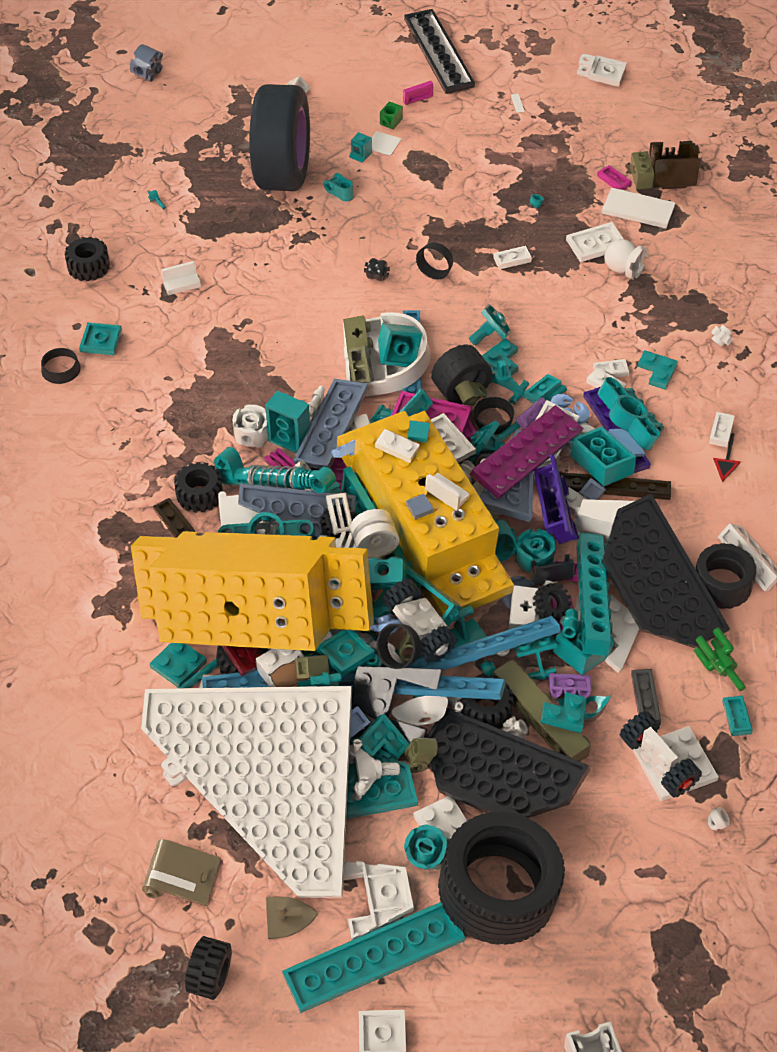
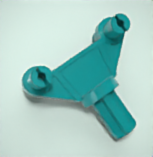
(503, 377)

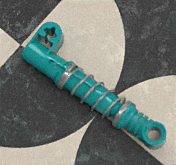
(292, 478)

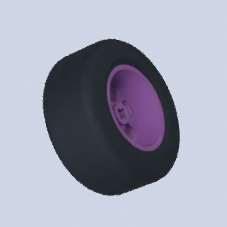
(279, 137)

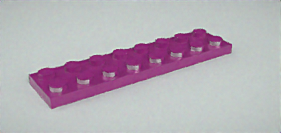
(526, 452)

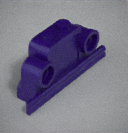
(554, 505)

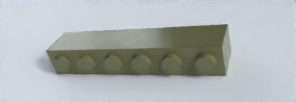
(529, 702)

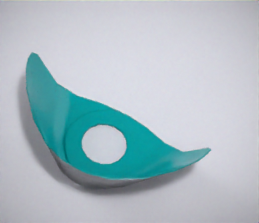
(601, 701)

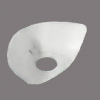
(415, 709)

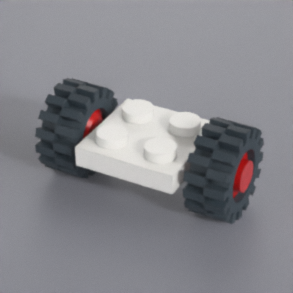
(675, 776)

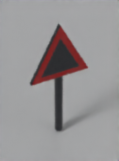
(726, 466)

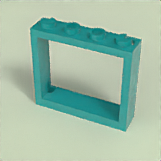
(448, 617)

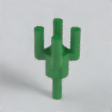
(719, 658)

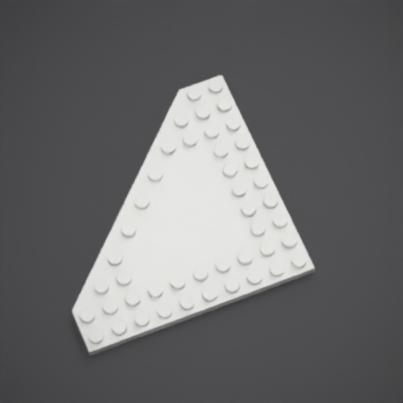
(270, 767)

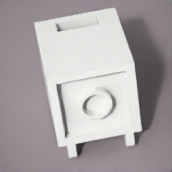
(236, 514)

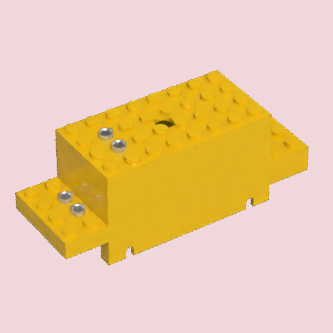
(435, 551)
(194, 577)

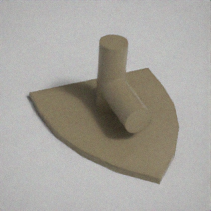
(287, 916)

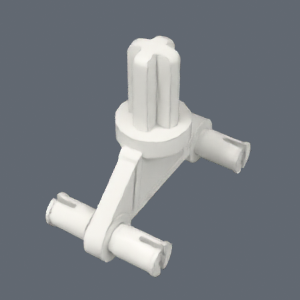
(368, 769)

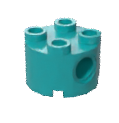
(534, 546)
(426, 847)

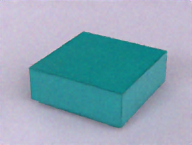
(418, 431)

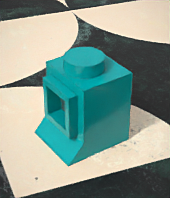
(360, 147)

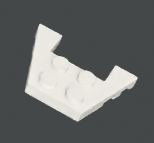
(623, 631)
(386, 894)

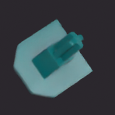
(494, 322)
(485, 440)

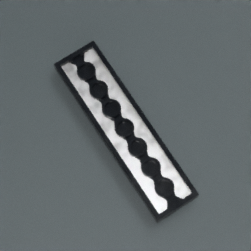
(439, 51)

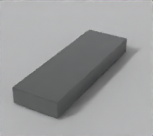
(645, 692)

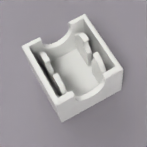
(600, 1040)

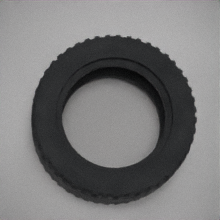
(508, 837)

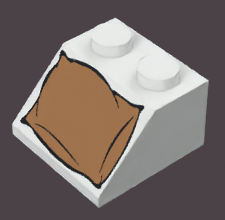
(279, 667)

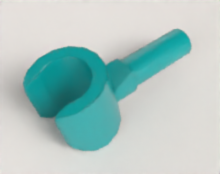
(153, 195)

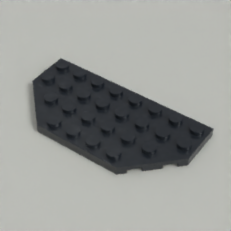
(658, 576)
(500, 769)

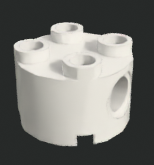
(250, 426)

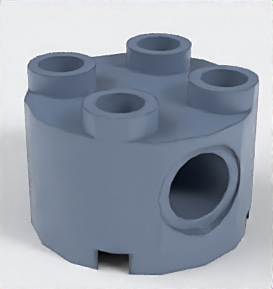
(146, 62)

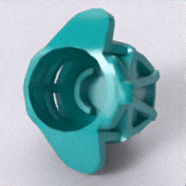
(506, 537)

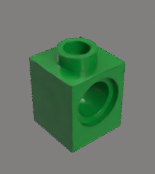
(391, 115)

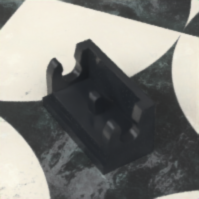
(552, 571)

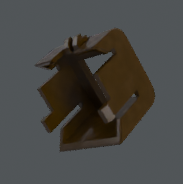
(673, 169)

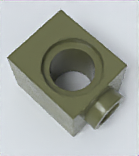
(311, 666)

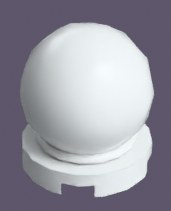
(625, 258)

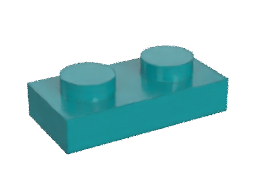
(542, 388)

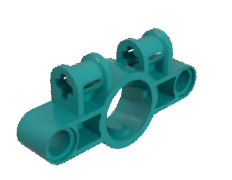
(630, 413)
(288, 527)

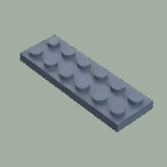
(331, 420)

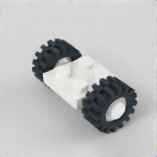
(421, 616)

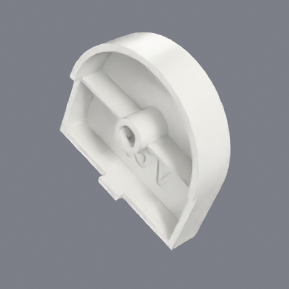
(389, 377)

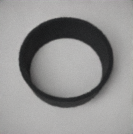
(428, 270)
(63, 377)
(494, 402)
(383, 651)

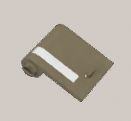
(179, 871)

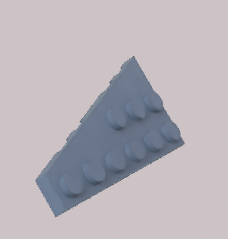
(516, 502)
(290, 504)

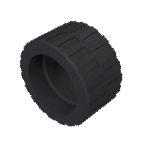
(457, 366)
(729, 558)

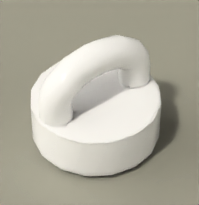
(719, 817)

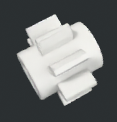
(722, 335)
(515, 727)

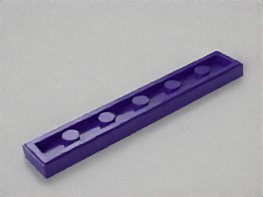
(602, 413)

